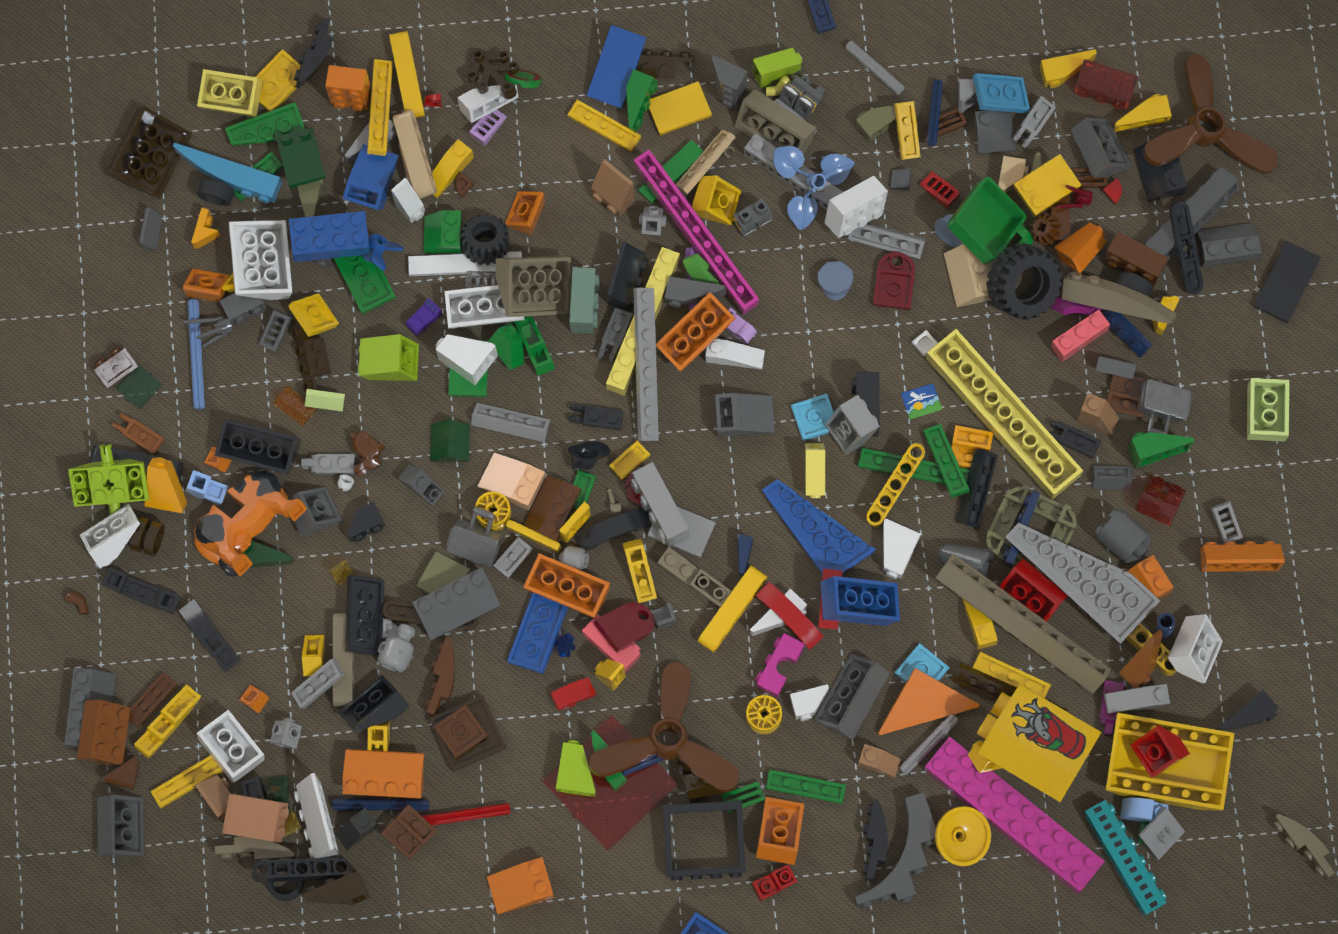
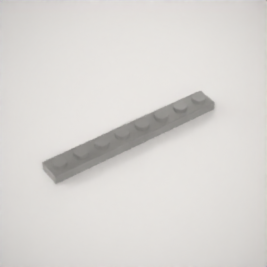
(646, 364)

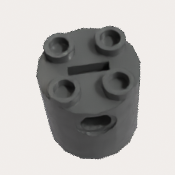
(1124, 536)

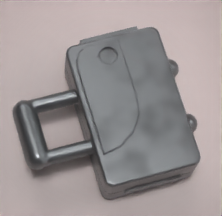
(1163, 402)
(475, 542)

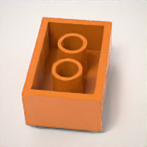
(348, 88)

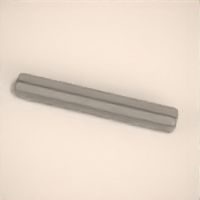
(874, 67)
(928, 744)

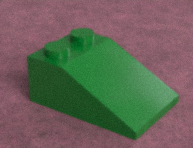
(1156, 446)

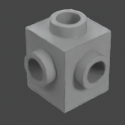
(652, 220)
(286, 733)

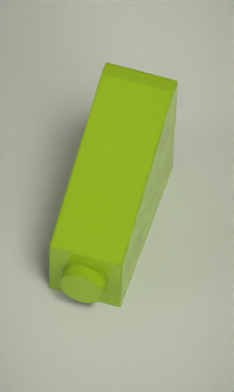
(776, 65)
(574, 771)

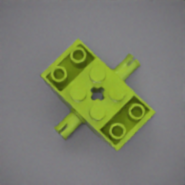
(92, 486)

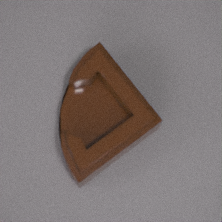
(463, 184)

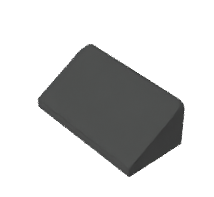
(150, 229)
(1115, 367)
(1112, 477)

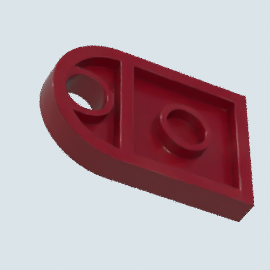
(894, 283)
(624, 627)

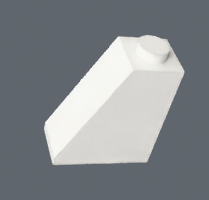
(897, 548)

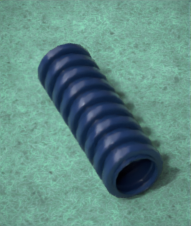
(1168, 620)

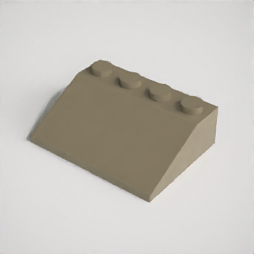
(534, 285)

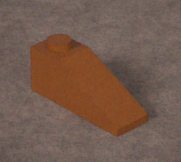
(1143, 664)

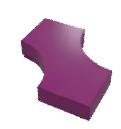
(1067, 307)

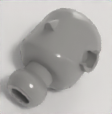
(397, 650)

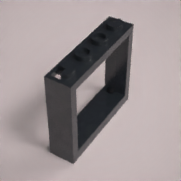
(704, 807)

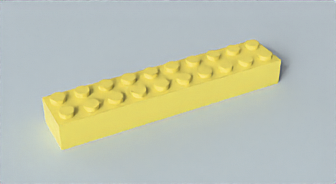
(1004, 414)

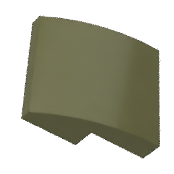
(440, 573)

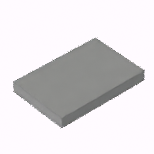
(699, 533)

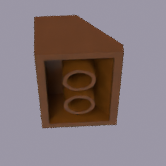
(553, 507)

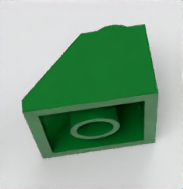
(443, 232)

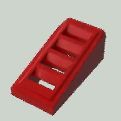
(955, 194)

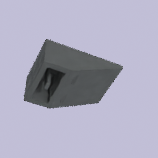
(744, 414)

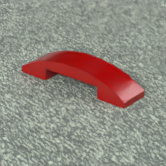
(790, 615)

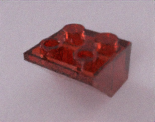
(1160, 500)

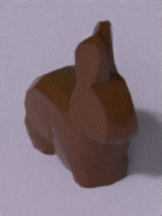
(368, 450)

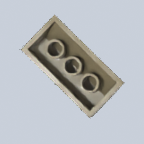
(773, 122)

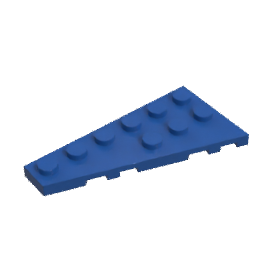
(819, 535)

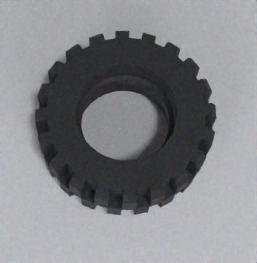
(1043, 287)

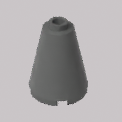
(975, 557)

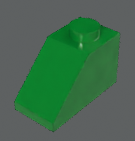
(508, 346)

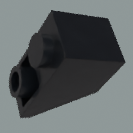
(365, 521)

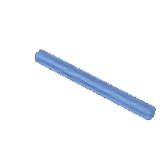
(196, 356)

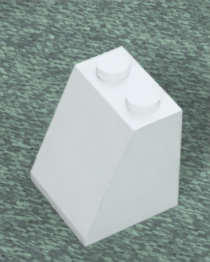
(466, 356)

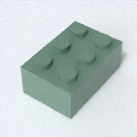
(584, 300)

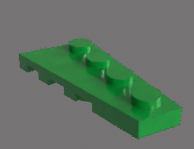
(266, 126)

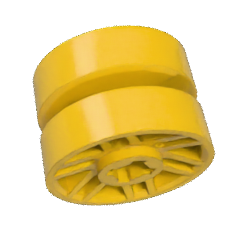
(491, 501)
(760, 705)

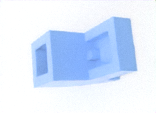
(203, 487)
(1140, 809)

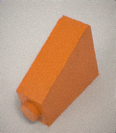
(1081, 247)

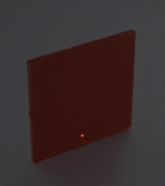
(614, 813)

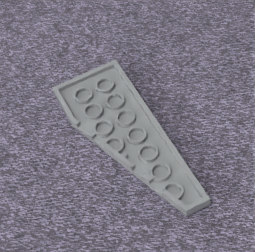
(1100, 589)

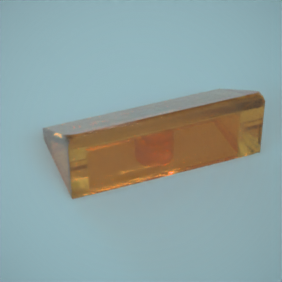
(294, 406)

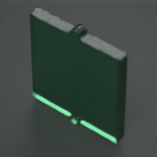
(139, 387)

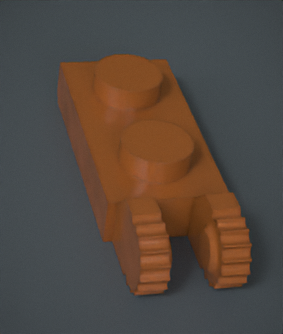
(139, 434)

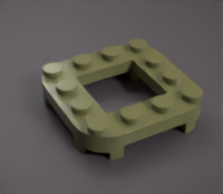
(1045, 508)

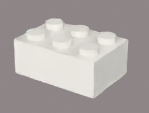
(856, 207)
(230, 746)

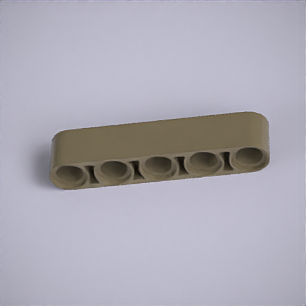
(344, 688)

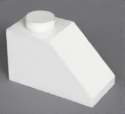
(807, 702)

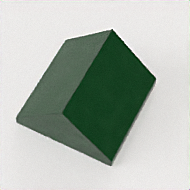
(450, 441)

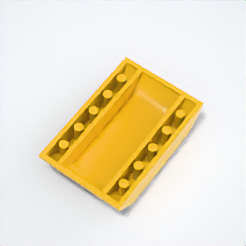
(1192, 783)

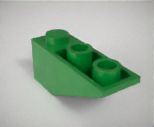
(639, 92)

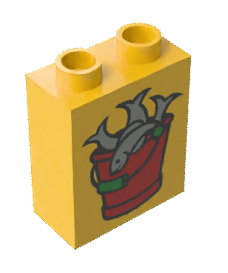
(1036, 741)

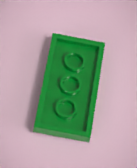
(365, 282)

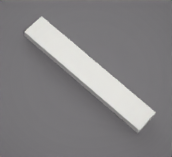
(449, 264)

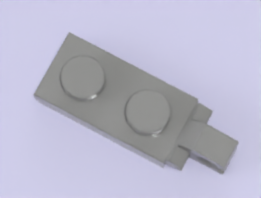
(330, 464)

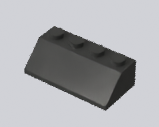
(456, 604)
(86, 686)
(851, 696)

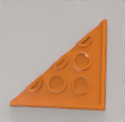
(923, 701)

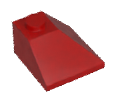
(1159, 750)

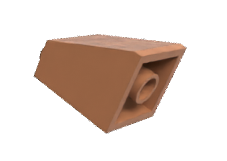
(255, 818)

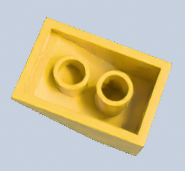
(1046, 185)

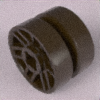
(147, 537)

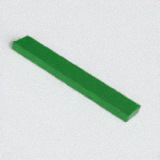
(887, 463)

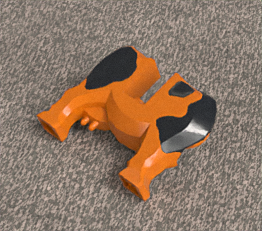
(225, 539)

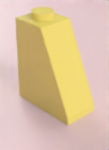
(814, 469)

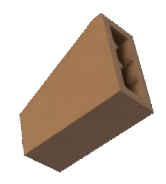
(1098, 414)

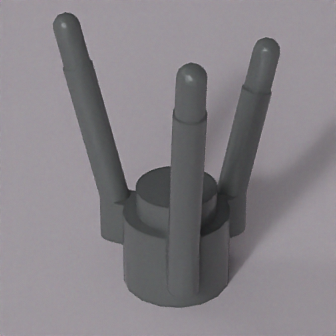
(222, 328)

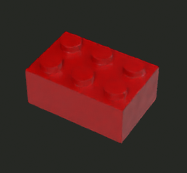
(1033, 590)

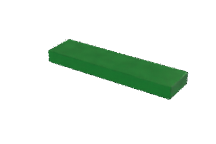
(675, 167)
(946, 460)
(805, 786)

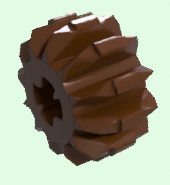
(1046, 229)

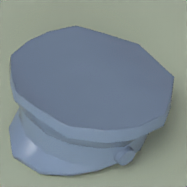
(944, 233)
(835, 279)

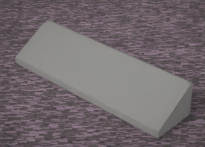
(888, 239)
(510, 422)

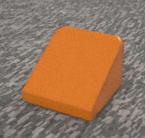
(217, 462)
(254, 698)

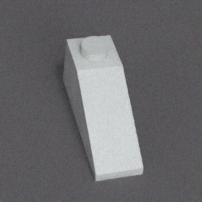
(478, 105)
(407, 201)
(734, 354)
(772, 621)

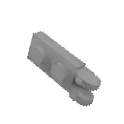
(1034, 120)

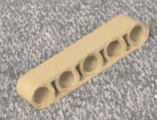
(414, 154)

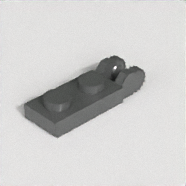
(615, 332)

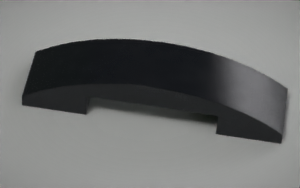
(613, 528)
(141, 591)

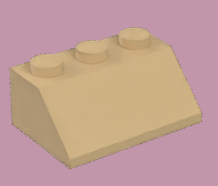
(967, 276)

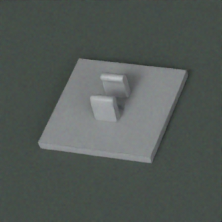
(1161, 833)

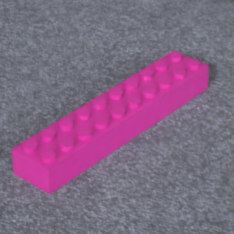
(1014, 816)

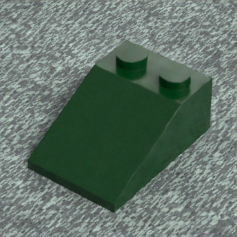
(300, 157)

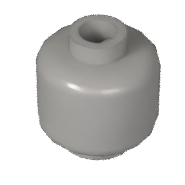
(574, 557)

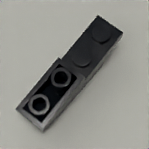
(315, 55)
(209, 635)
(877, 833)

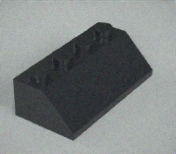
(257, 446)

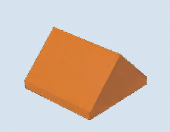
(525, 211)
(205, 285)

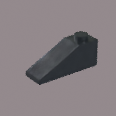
(1253, 713)

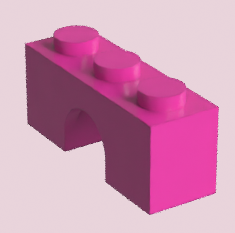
(786, 650)

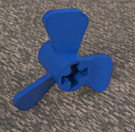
(377, 246)

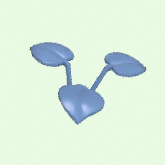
(835, 171)

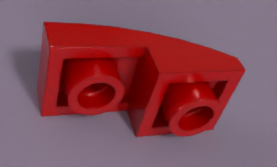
(572, 693)
(774, 882)

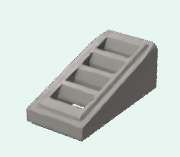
(1226, 505)

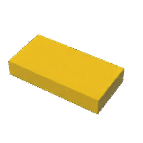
(629, 460)

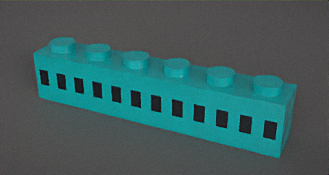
(1125, 858)

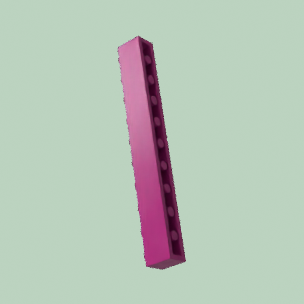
(695, 232)

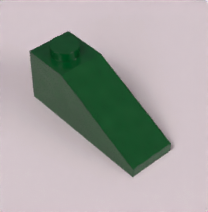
(266, 556)

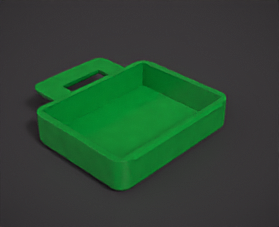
(988, 221)

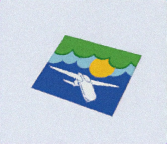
(921, 401)

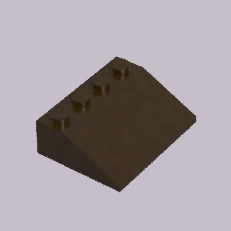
(147, 152)

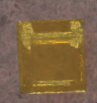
(341, 572)
(291, 824)

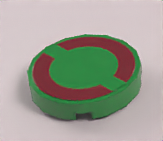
(525, 78)

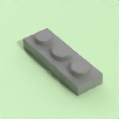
(317, 683)

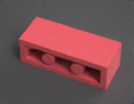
(1080, 335)
(626, 656)

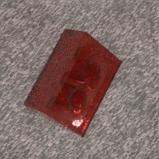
(1105, 84)

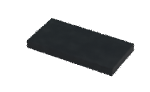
(1287, 282)
(364, 615)

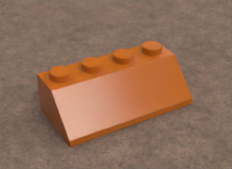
(695, 331)
(1241, 557)
(567, 585)
(383, 773)

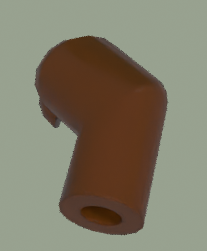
(79, 600)

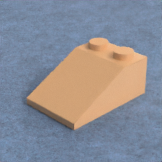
(513, 479)

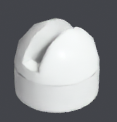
(345, 482)

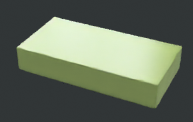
(324, 400)

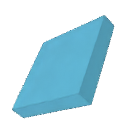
(812, 416)
(924, 661)

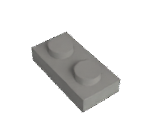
(513, 557)

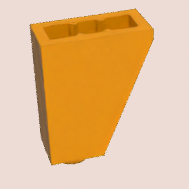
(164, 487)

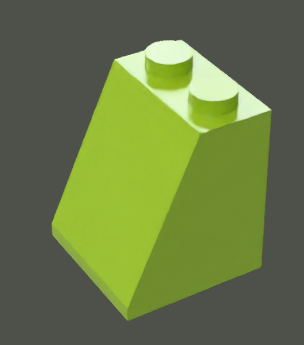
(388, 358)

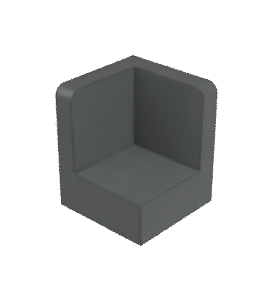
(664, 617)

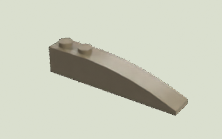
(1113, 297)

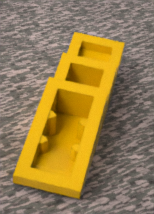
(167, 721)

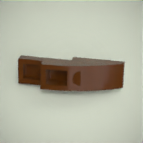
(444, 670)

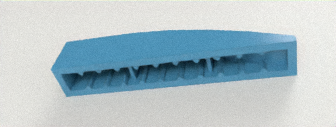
(238, 176)

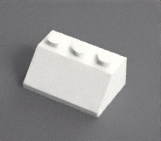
(1195, 648)

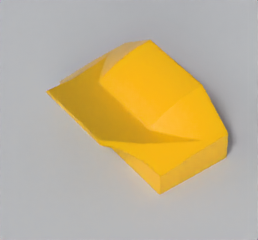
(1170, 303)

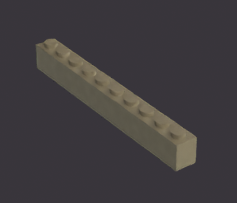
(1023, 623)

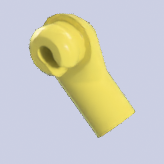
(776, 90)

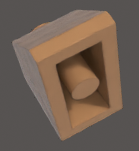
(879, 761)

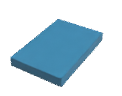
(1001, 93)

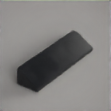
(979, 484)

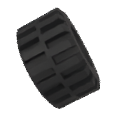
(485, 227)

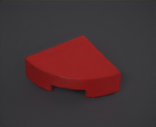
(433, 100)
(1113, 191)

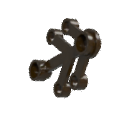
(480, 58)

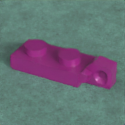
(1109, 719)

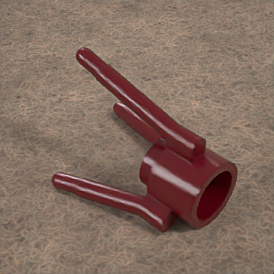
(1081, 196)

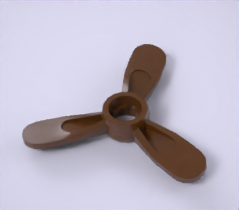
(1238, 144)
(700, 760)

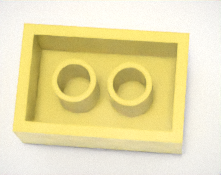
(229, 93)

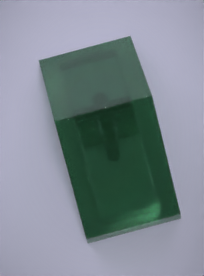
(279, 789)

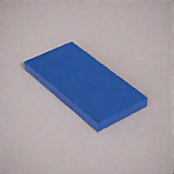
(616, 65)
(537, 634)

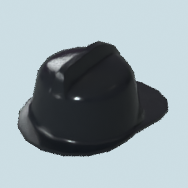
(587, 454)

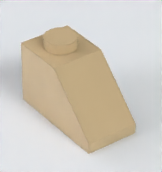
(1011, 172)

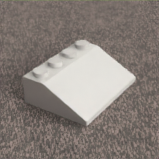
(260, 259)
(317, 818)

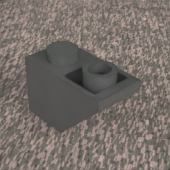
(241, 307)
(421, 484)

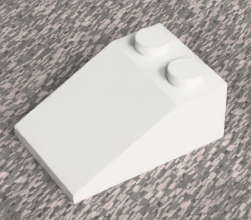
(110, 536)

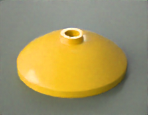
(973, 839)

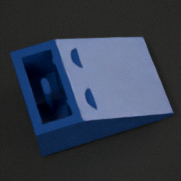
(370, 179)

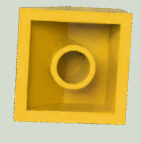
(716, 200)

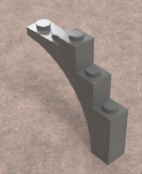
(899, 882)

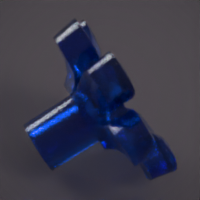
(564, 645)

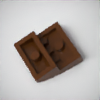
(1124, 394)
(408, 832)

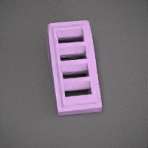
(488, 134)

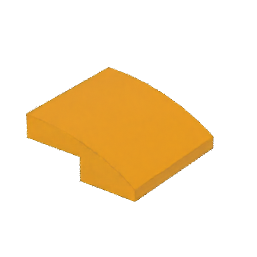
(966, 441)

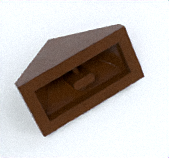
(124, 775)

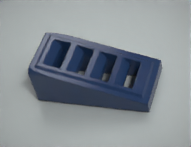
(744, 549)

